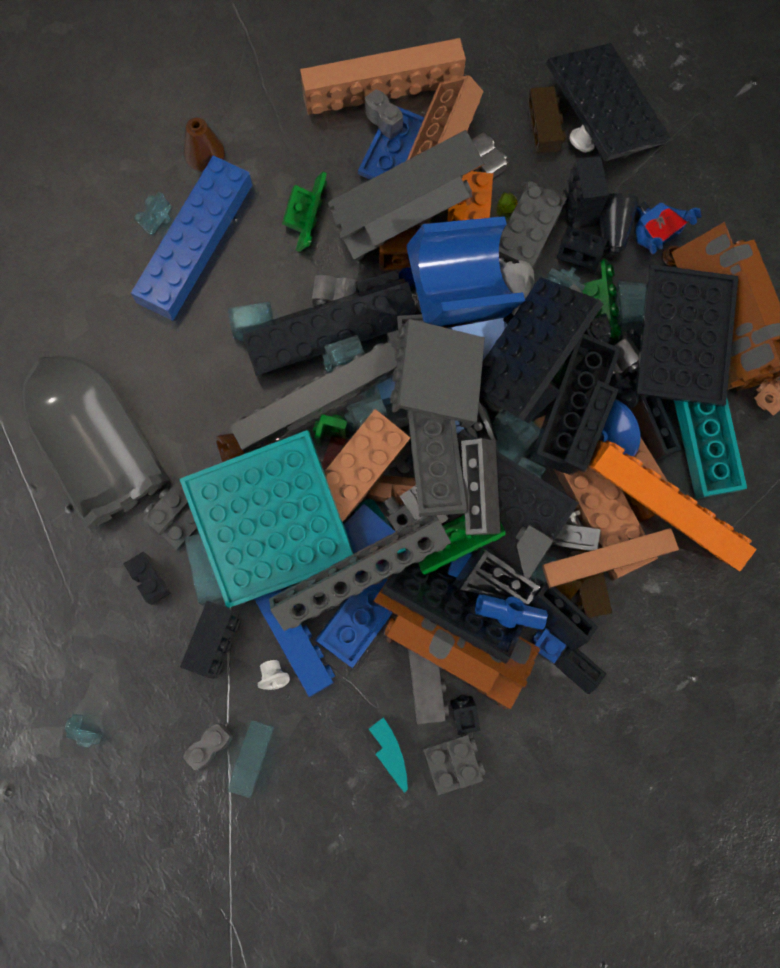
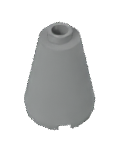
(518, 278)

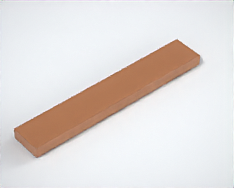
(610, 557)

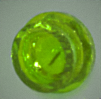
(507, 202)

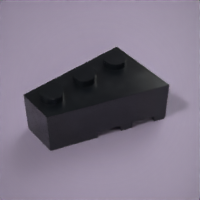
(494, 578)

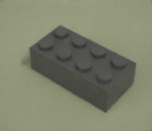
(530, 224)

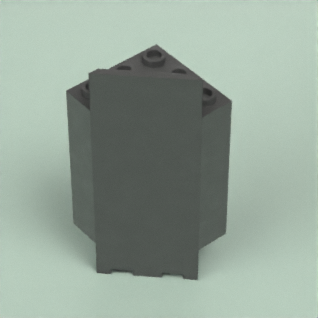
(406, 195)

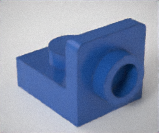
(549, 645)

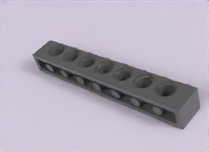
(345, 570)

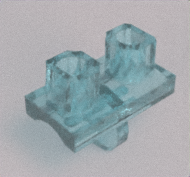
(155, 214)
(565, 278)

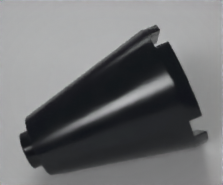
(617, 221)

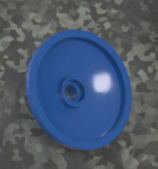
(622, 428)

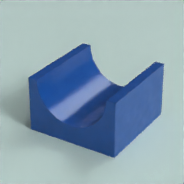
(460, 272)

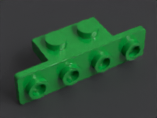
(302, 210)
(605, 291)
(460, 545)

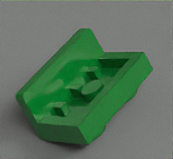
(330, 426)

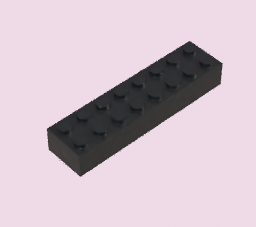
(309, 330)

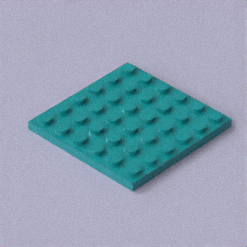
(267, 518)

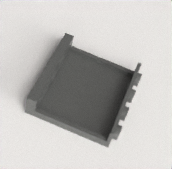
(438, 372)

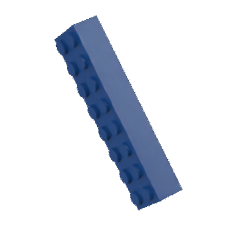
(192, 238)

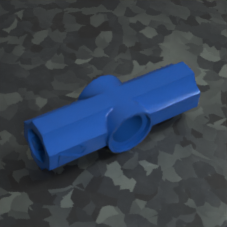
(511, 612)

